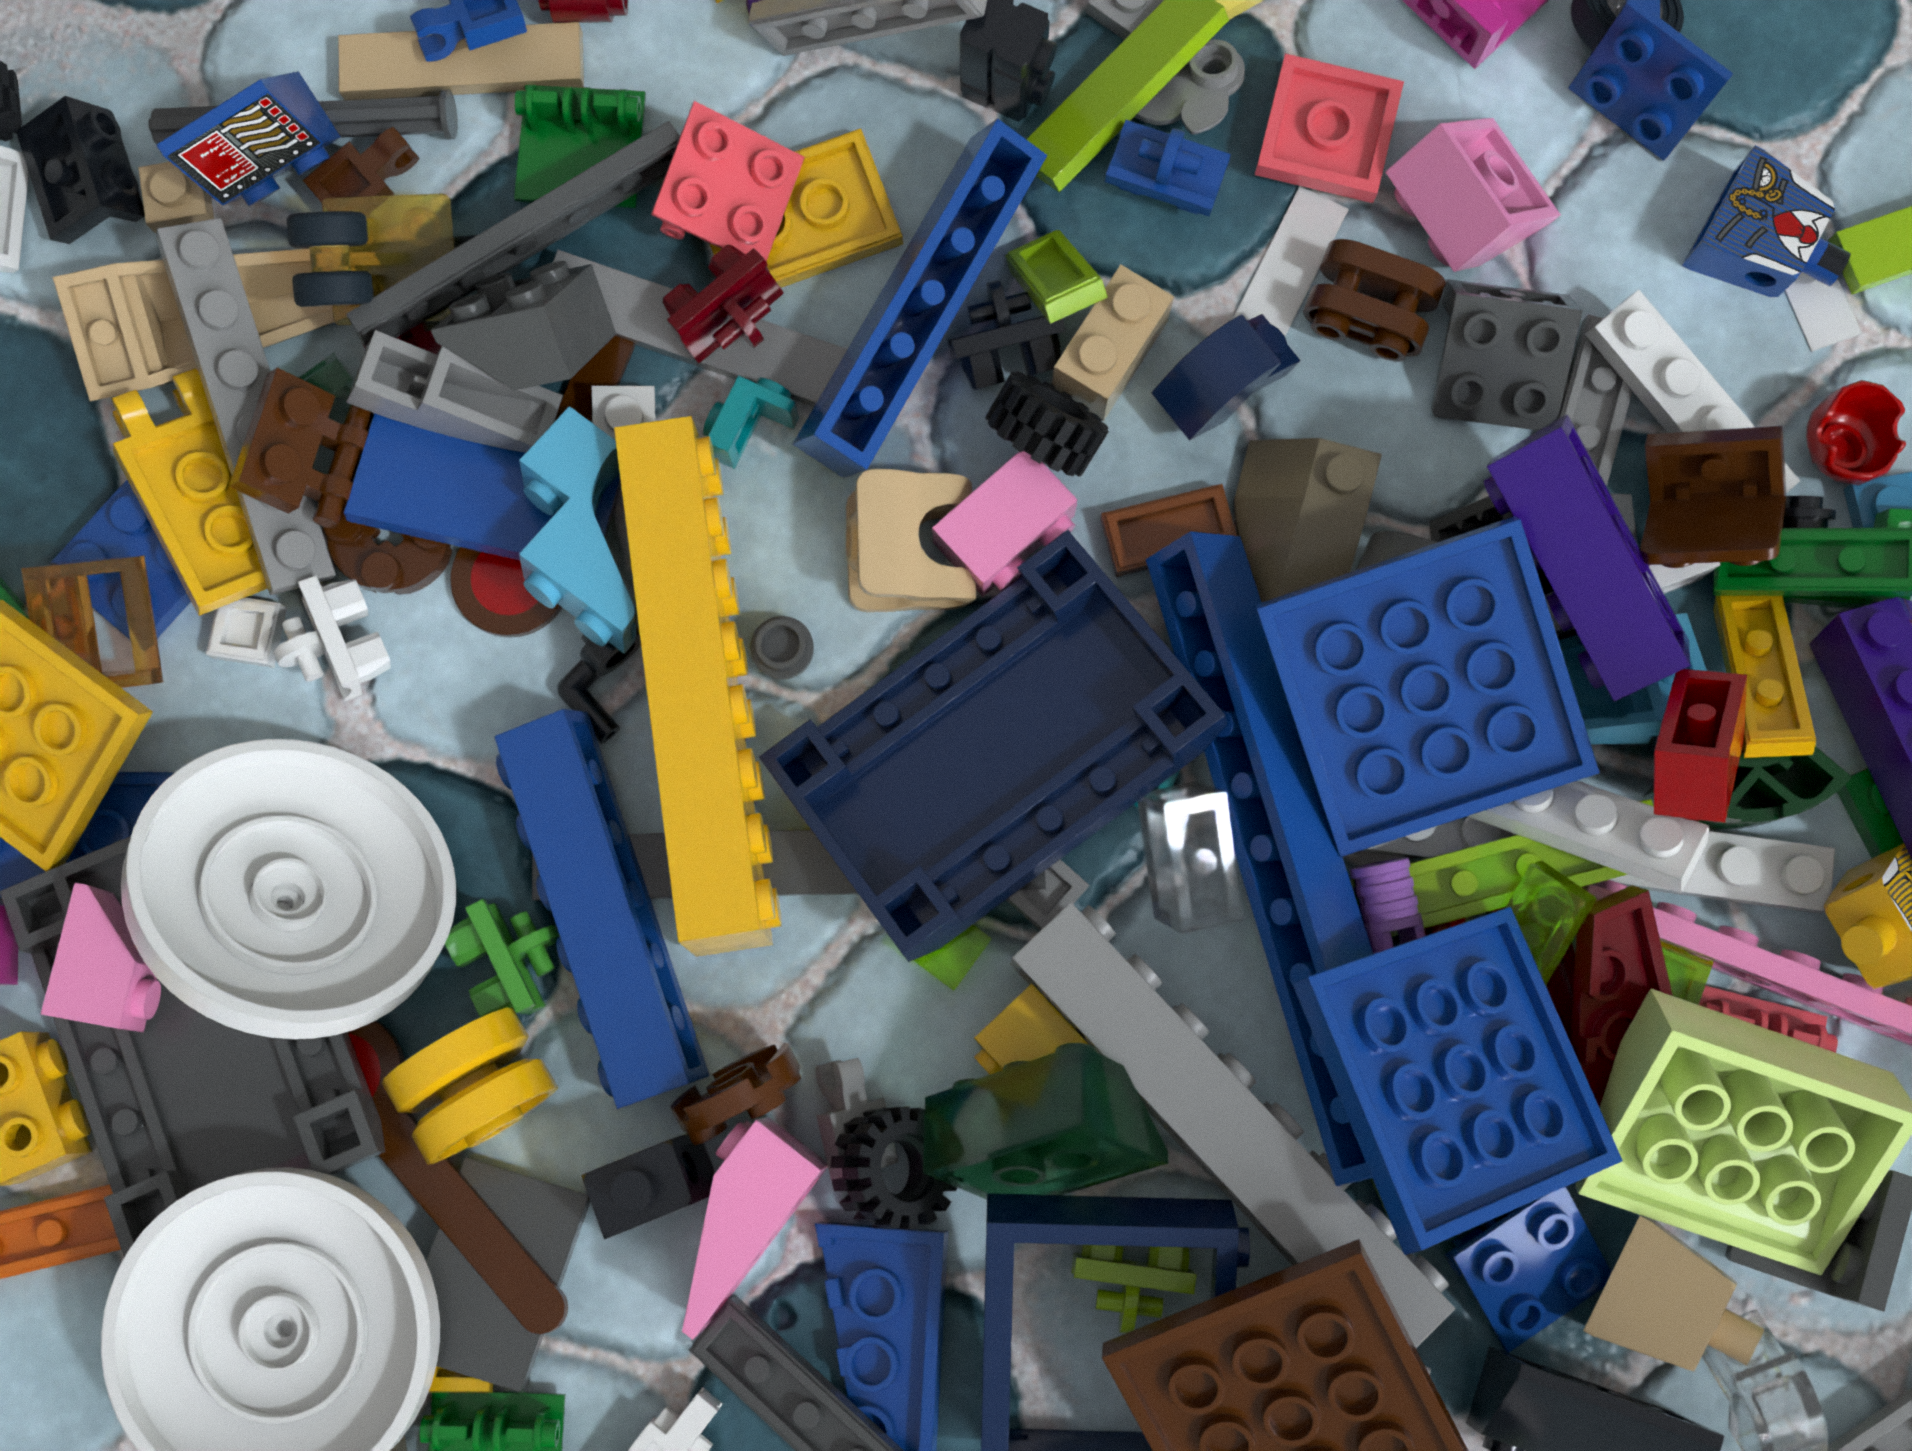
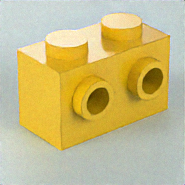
(37, 1112)

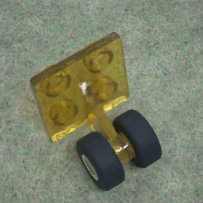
(367, 247)

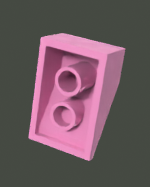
(748, 1204)

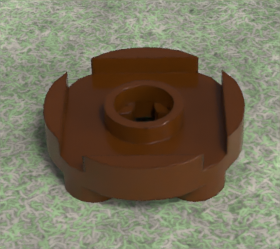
(385, 566)
(746, 1084)

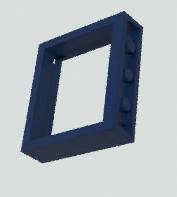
(1085, 1222)

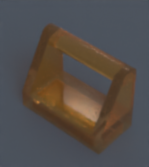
(62, 607)

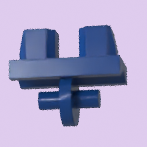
(1167, 168)

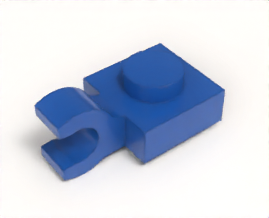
(472, 20)

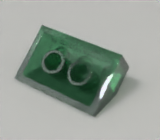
(1041, 1127)

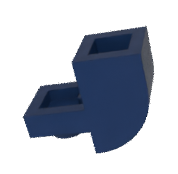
(1224, 373)

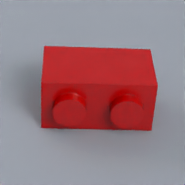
(1700, 745)

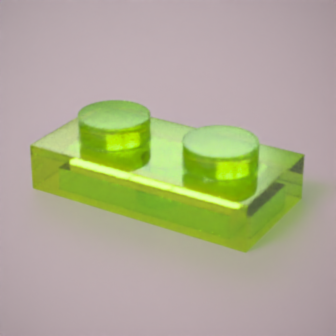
(1549, 914)

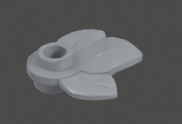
(1195, 92)

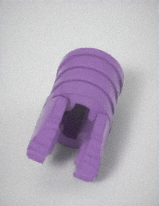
(1387, 902)

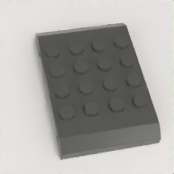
(190, 1092)

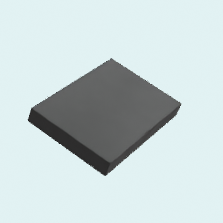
(475, 1326)

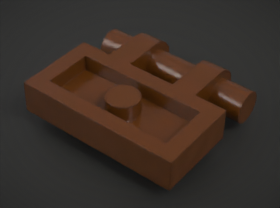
(284, 443)

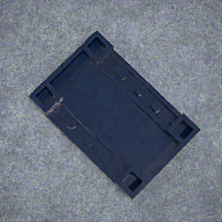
(995, 749)

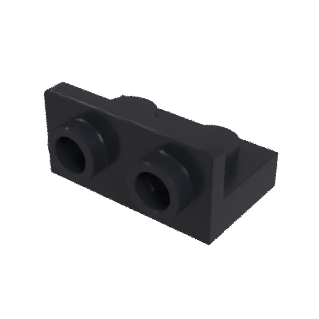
(79, 168)

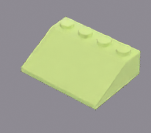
(1746, 1132)

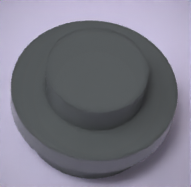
(782, 647)

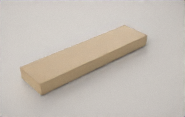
(396, 68)

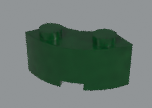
(1778, 788)

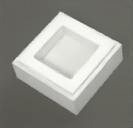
(247, 632)

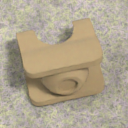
(883, 544)

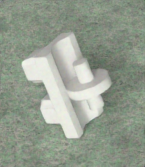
(327, 610)

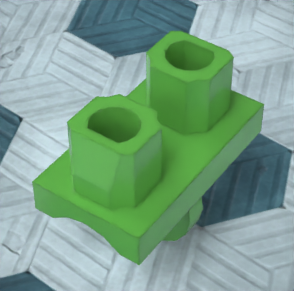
(489, 935)

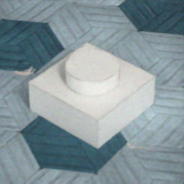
(622, 406)

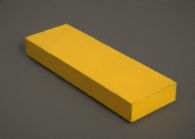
(1760, 644)

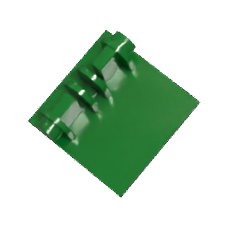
(570, 132)
(494, 1422)

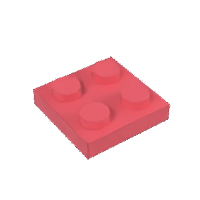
(1329, 128)

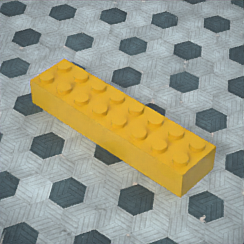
(694, 690)

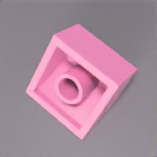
(1470, 192)

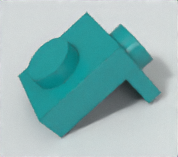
(734, 421)

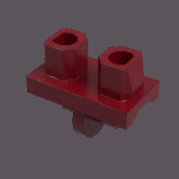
(726, 306)

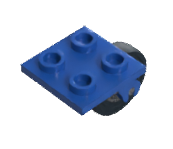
(1644, 69)

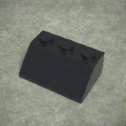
(1544, 1409)

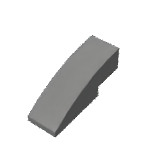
(449, 396)

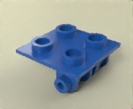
(1530, 1266)

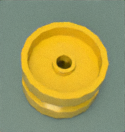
(467, 1079)

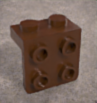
(1714, 496)

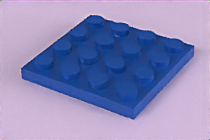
(1428, 686)
(1456, 1078)

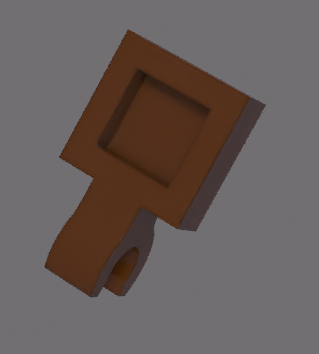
(363, 174)

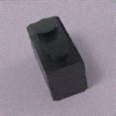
(1007, 58)

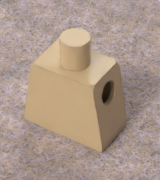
(1670, 1302)

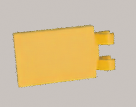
(186, 495)

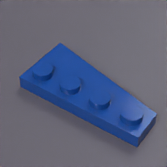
(889, 1323)

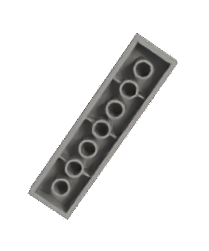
(1212, 1113)

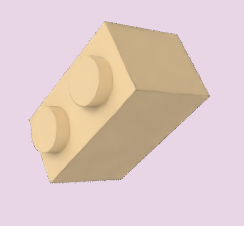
(1112, 341)

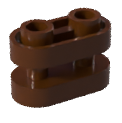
(1343, 312)

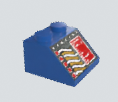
(253, 140)

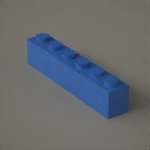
(920, 300)
(599, 907)

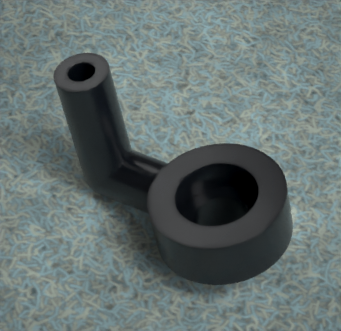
(594, 662)

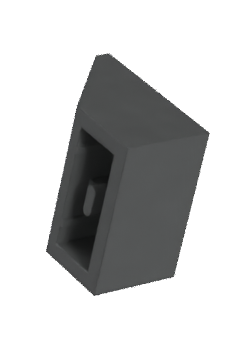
(531, 326)

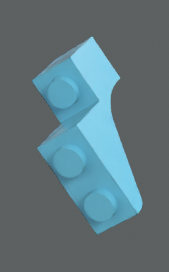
(569, 555)

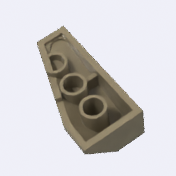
(1302, 510)

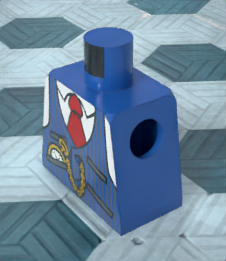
(1767, 230)

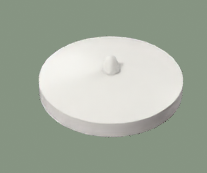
(287, 888)
(271, 1320)

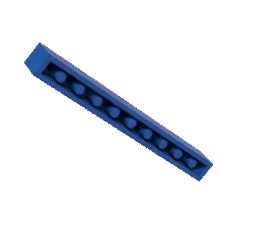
(1274, 809)

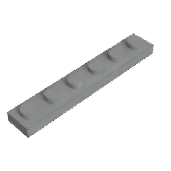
(232, 376)

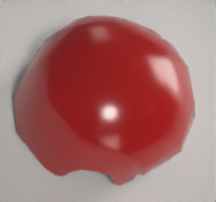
(1855, 433)

